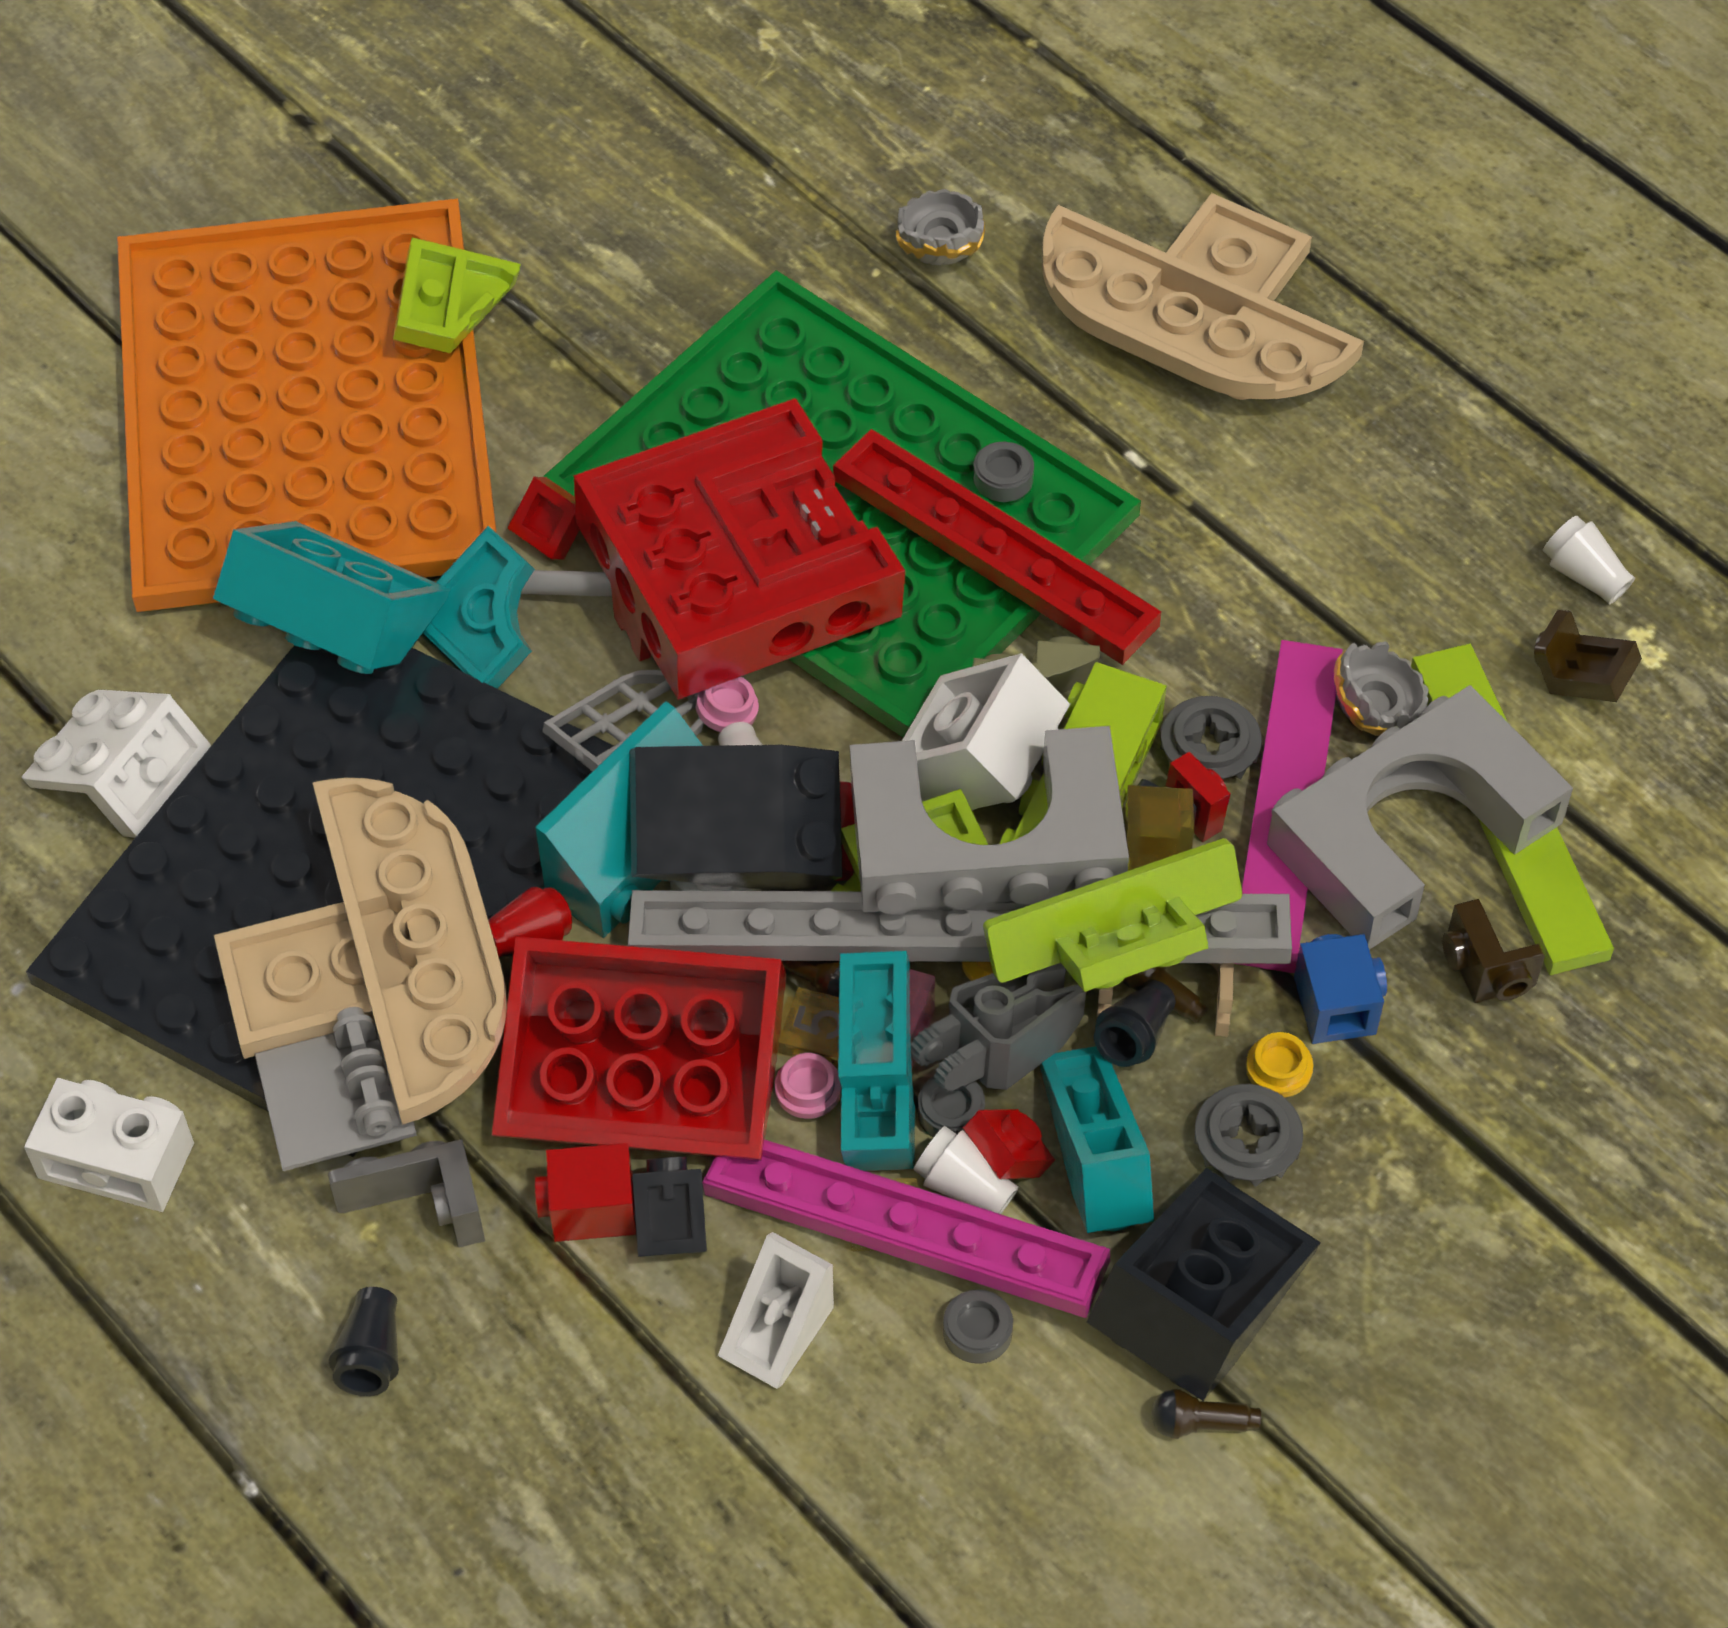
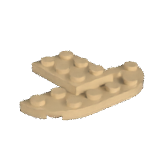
(1202, 303)
(400, 946)

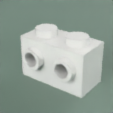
(110, 1143)

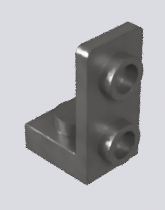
(426, 1169)

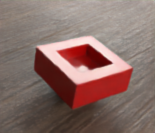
(546, 518)
(1209, 793)
(1009, 1143)

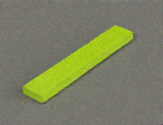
(1543, 873)

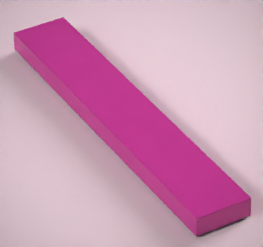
(1291, 760)
(914, 1225)

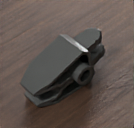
(1001, 1028)

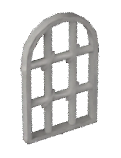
(605, 722)

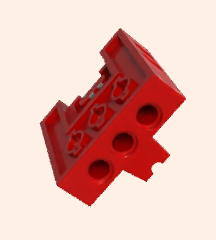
(734, 549)

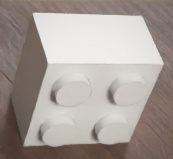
(985, 731)

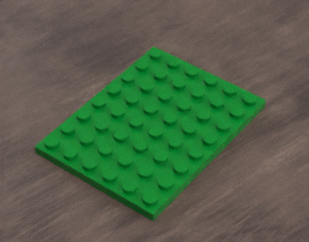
(850, 381)

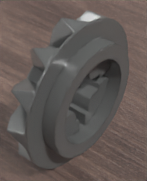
(1228, 722)
(1268, 1116)

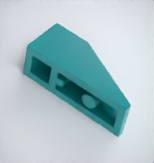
(1099, 1141)

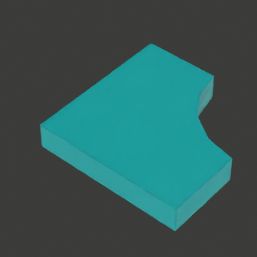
(480, 616)

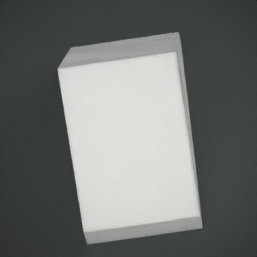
(779, 1311)

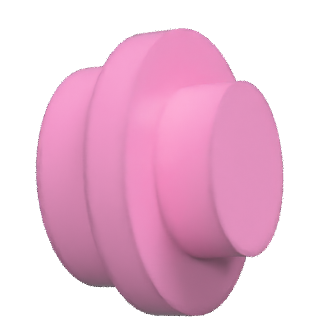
(727, 704)
(807, 1086)

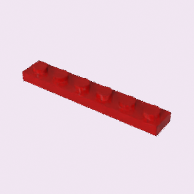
(997, 546)

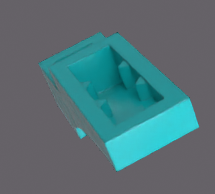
(876, 1061)

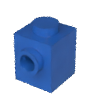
(1340, 987)

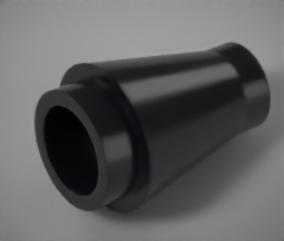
(1132, 1027)
(367, 1347)

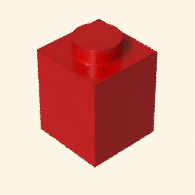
(587, 1192)

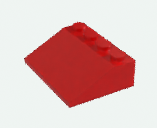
(639, 1048)

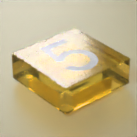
(812, 1026)

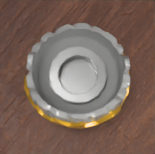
(940, 227)
(1378, 688)

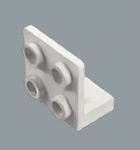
(122, 753)

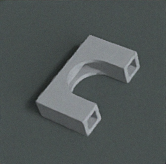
(1451, 749)
(916, 865)

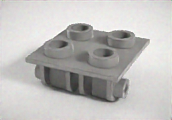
(331, 1094)

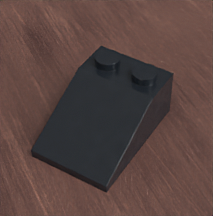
(736, 815)
(1201, 1283)

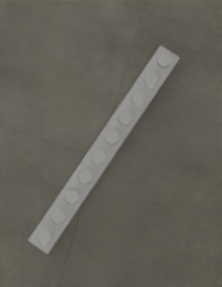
(832, 923)

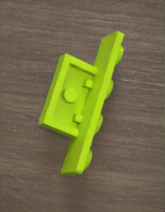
(1118, 922)

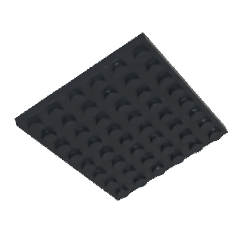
(251, 847)

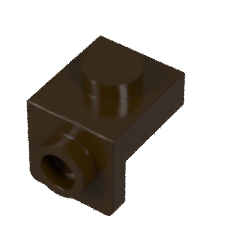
(1583, 663)
(1486, 968)

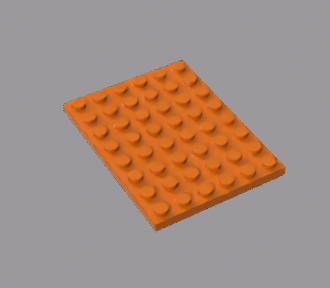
(279, 397)

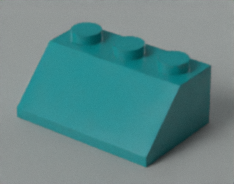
(326, 594)
(589, 833)

